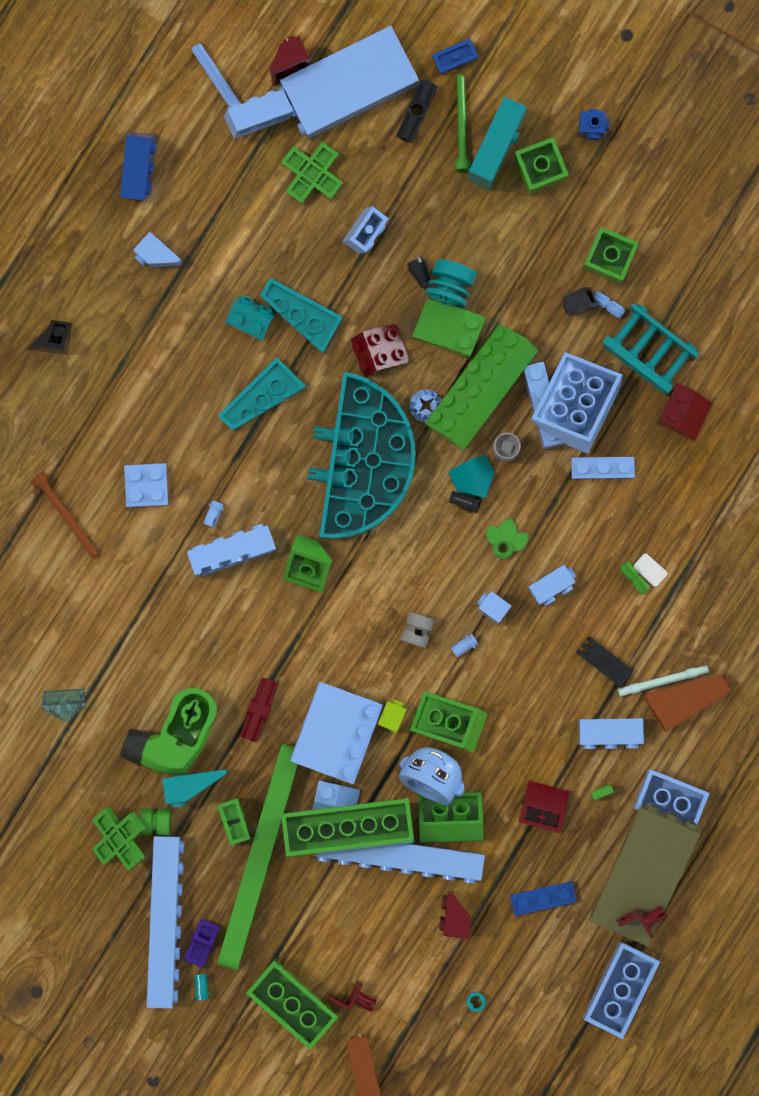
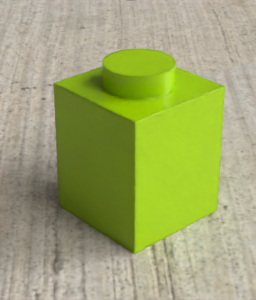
(392, 715)

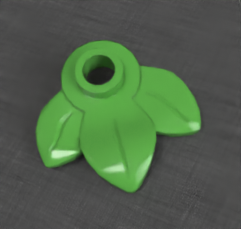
(507, 536)

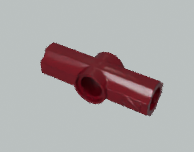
(259, 709)

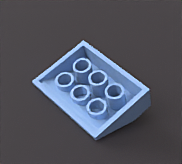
(577, 401)
(336, 732)

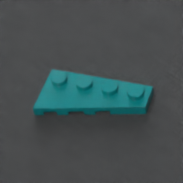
(305, 315)
(263, 393)

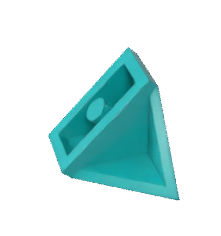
(473, 476)

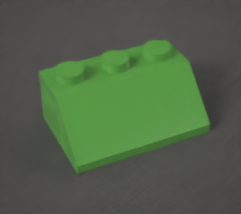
(451, 823)

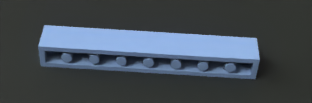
(415, 858)
(163, 922)

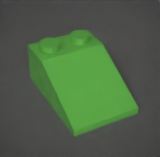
(449, 328)
(448, 721)

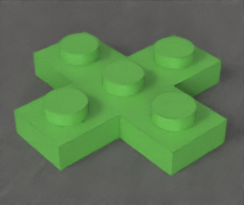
(312, 173)
(118, 838)

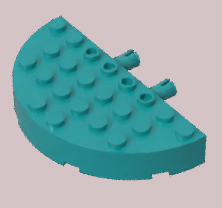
(368, 462)

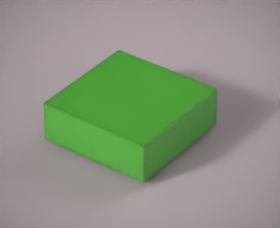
(601, 792)

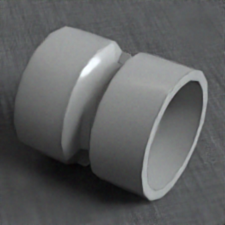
(506, 447)
(420, 623)

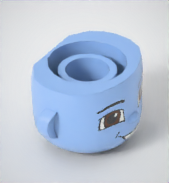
(432, 775)

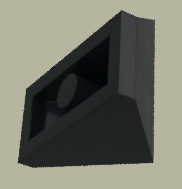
(54, 338)

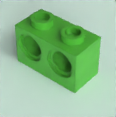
(234, 821)

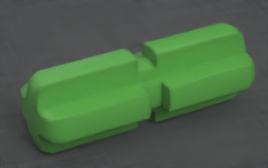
(637, 581)

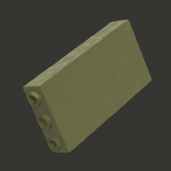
(645, 870)

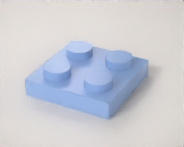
(146, 485)

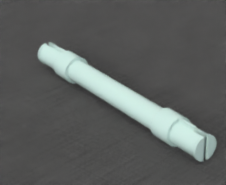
(638, 687)

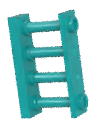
(647, 369)

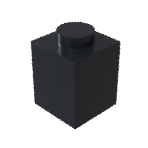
(579, 301)

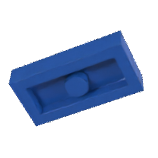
(455, 56)

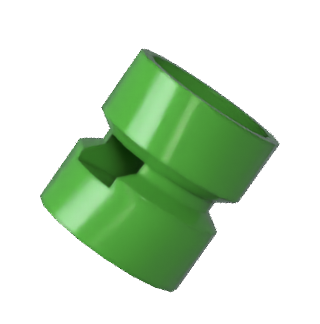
(156, 821)

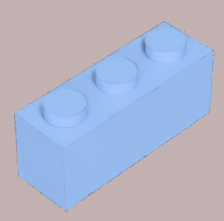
(258, 113)
(610, 733)

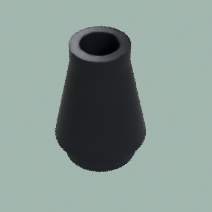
(419, 270)
(466, 501)

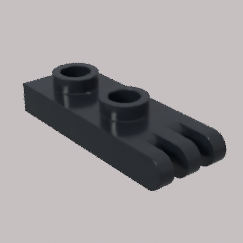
(605, 662)

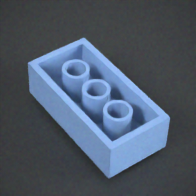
(620, 989)

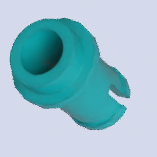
(201, 987)

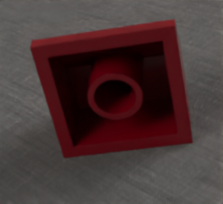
(289, 59)
(684, 412)

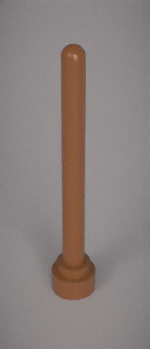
(42, 483)

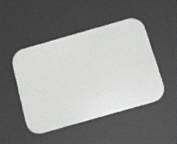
(650, 570)

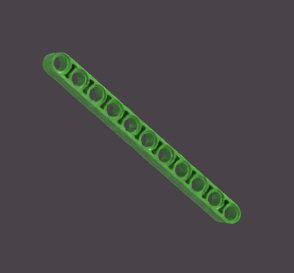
(258, 859)

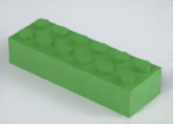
(481, 387)
(347, 828)

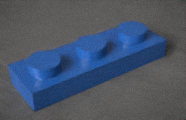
(543, 898)

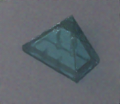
(63, 703)

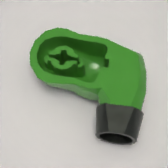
(180, 737)

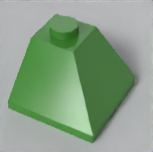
(307, 564)

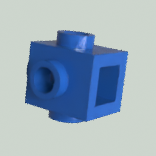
(586, 126)

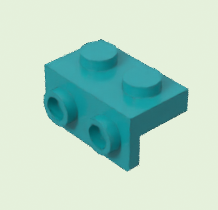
(250, 317)

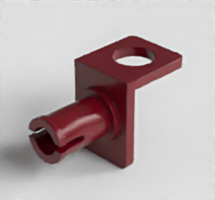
(647, 920)
(355, 997)

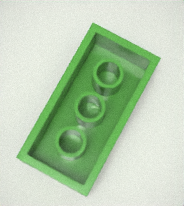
(292, 1004)

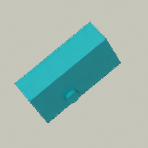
(497, 142)

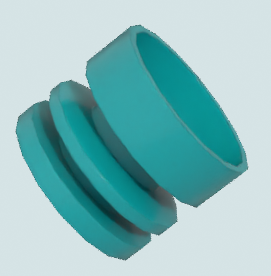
(449, 287)

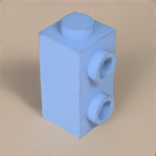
(552, 584)

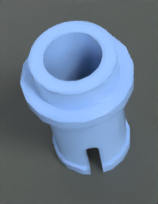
(213, 513)
(464, 645)

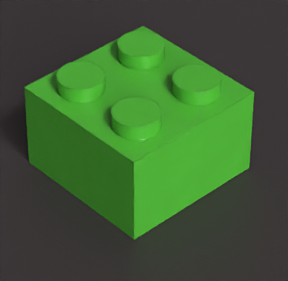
(541, 166)
(610, 256)

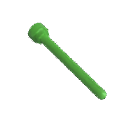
(462, 164)

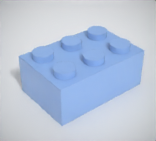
(671, 796)

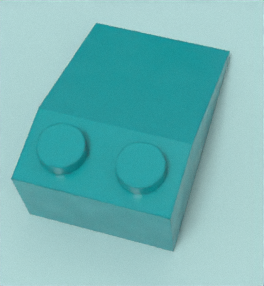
(186, 787)

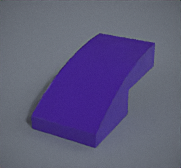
(201, 943)

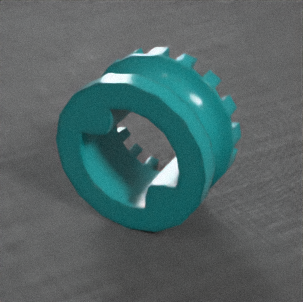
(470, 1005)

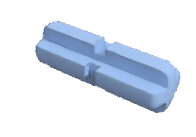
(612, 307)

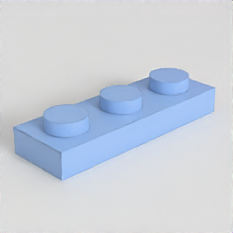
(602, 468)

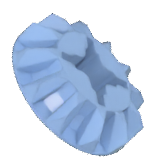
(415, 404)

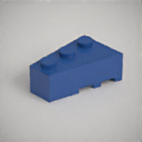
(138, 165)

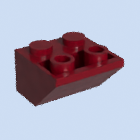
(544, 807)
(456, 919)

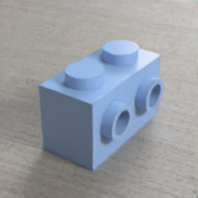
(365, 230)

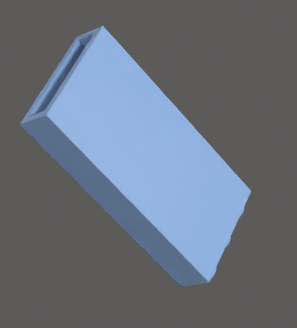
(349, 82)

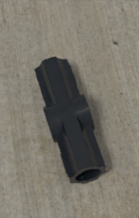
(422, 100)

